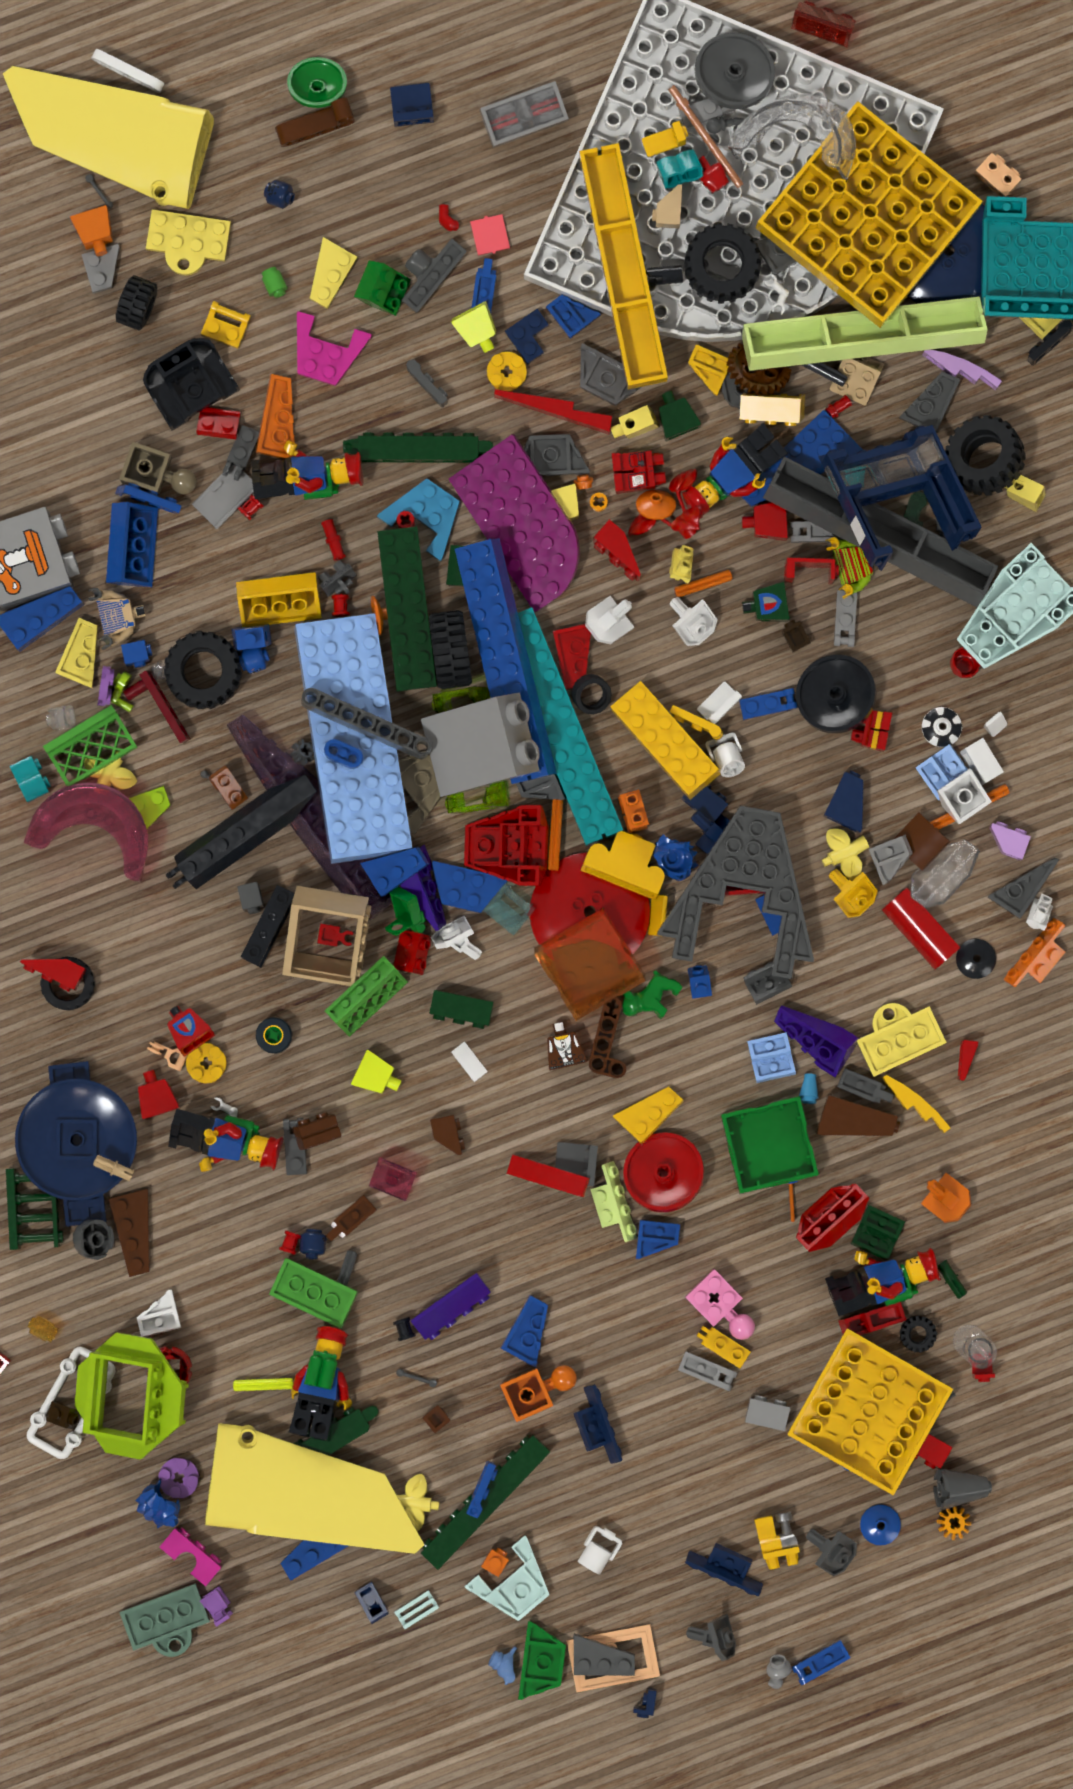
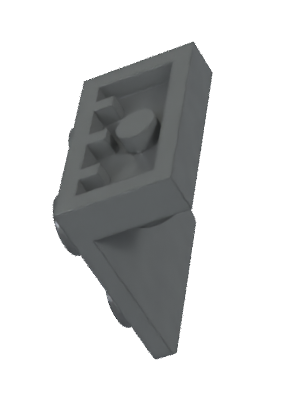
(577, 1159)

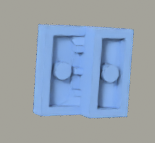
(941, 769)
(771, 1057)

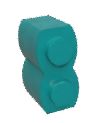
(679, 168)
(30, 779)

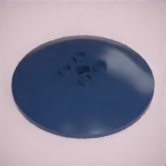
(957, 274)
(46, 1133)

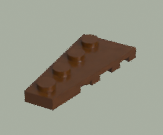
(132, 1225)

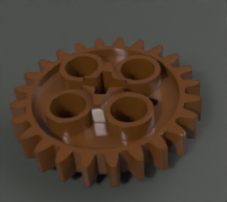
(757, 380)

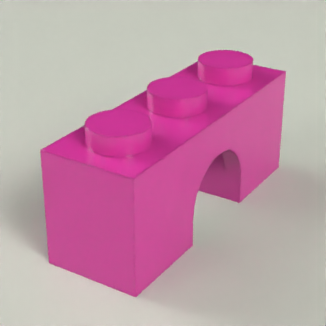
(206, 1564)

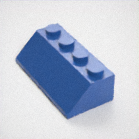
(132, 544)

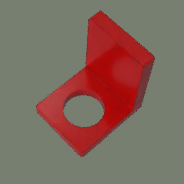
(983, 1375)

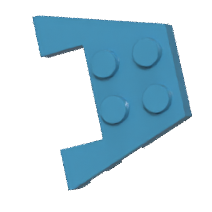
(429, 506)

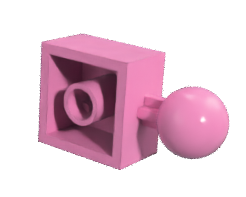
(740, 1325)

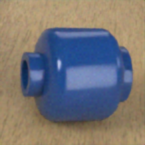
(254, 659)

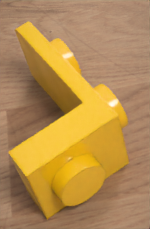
(665, 140)

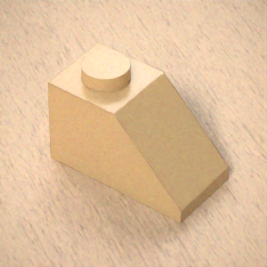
(669, 210)

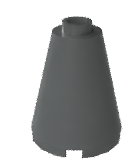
(959, 1488)

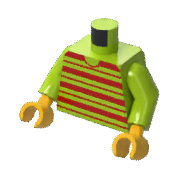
(853, 566)

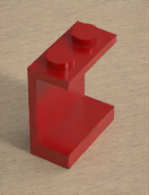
(791, 563)

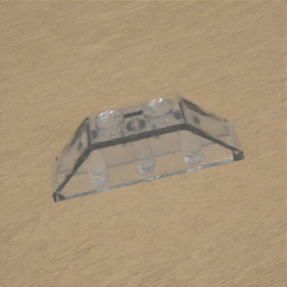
(944, 874)

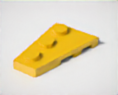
(647, 1115)

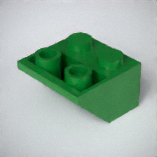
(382, 287)

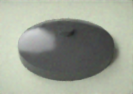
(734, 70)

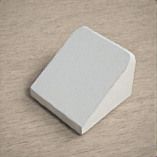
(995, 724)

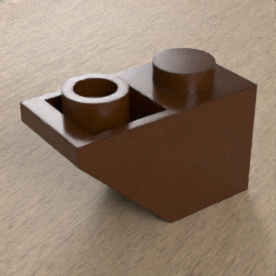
(446, 1133)

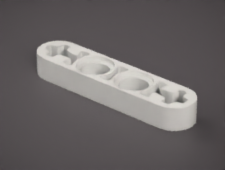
(127, 71)

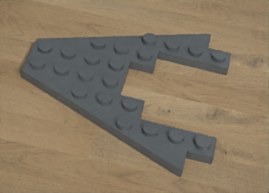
(753, 857)

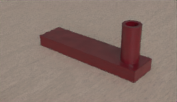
(149, 683)

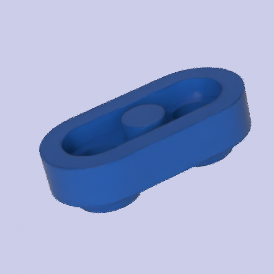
(343, 754)

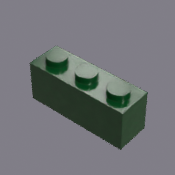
(461, 1009)

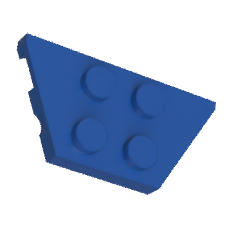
(465, 887)

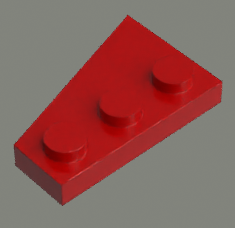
(572, 652)

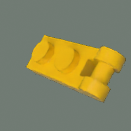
(696, 722)

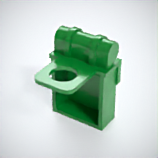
(406, 912)

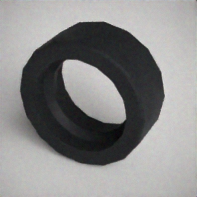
(599, 706)

